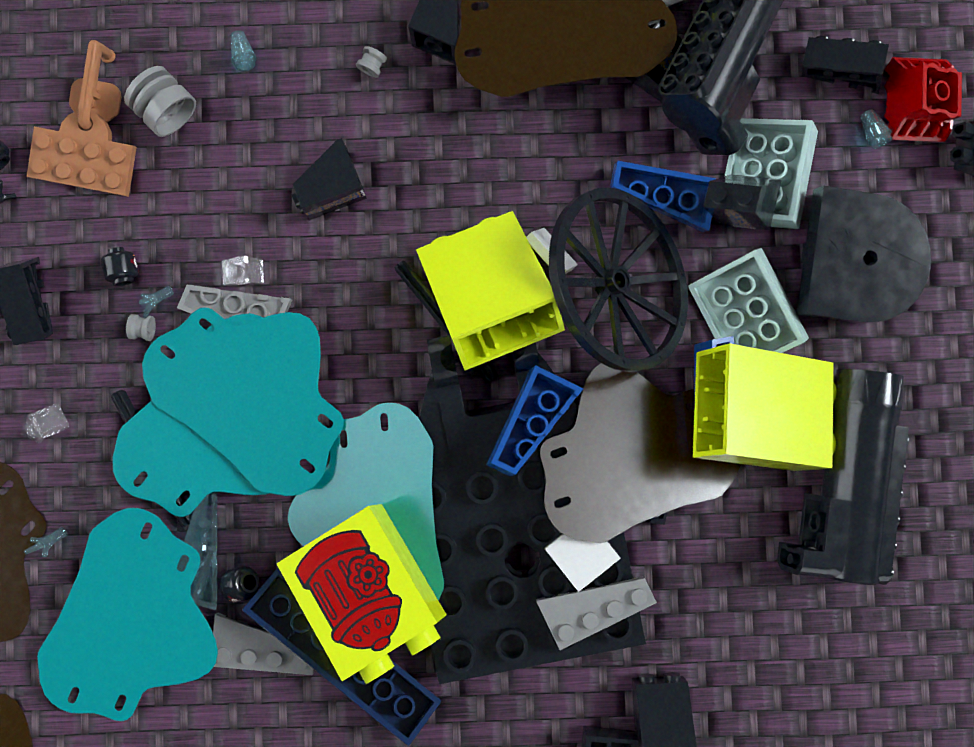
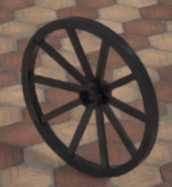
(614, 281)

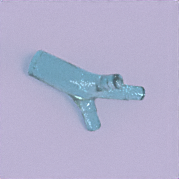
(154, 298)
(46, 542)

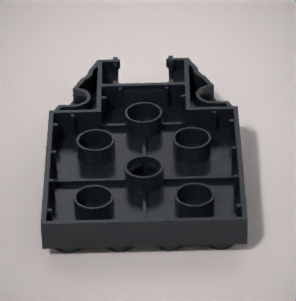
(478, 519)

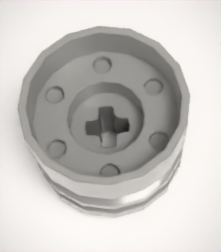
(160, 101)

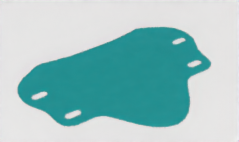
(249, 394)
(174, 458)
(375, 470)
(127, 620)

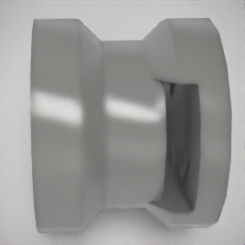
(371, 61)
(140, 327)

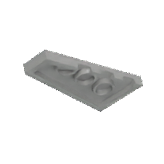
(231, 302)
(588, 611)
(253, 649)

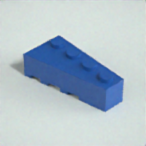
(666, 191)
(533, 415)

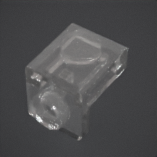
(242, 271)
(45, 423)

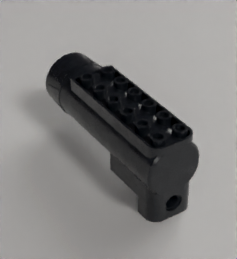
(714, 72)
(855, 520)

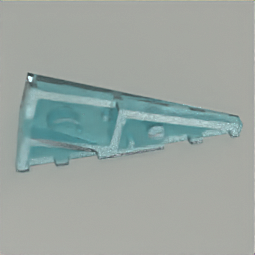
(203, 537)

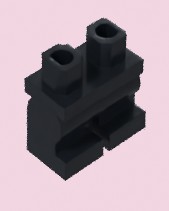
(963, 153)

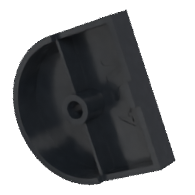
(861, 257)

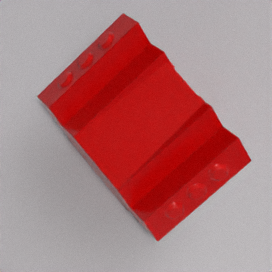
(922, 98)

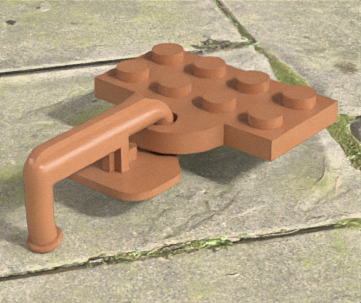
(89, 156)

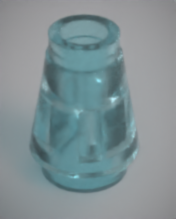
(241, 52)
(875, 129)

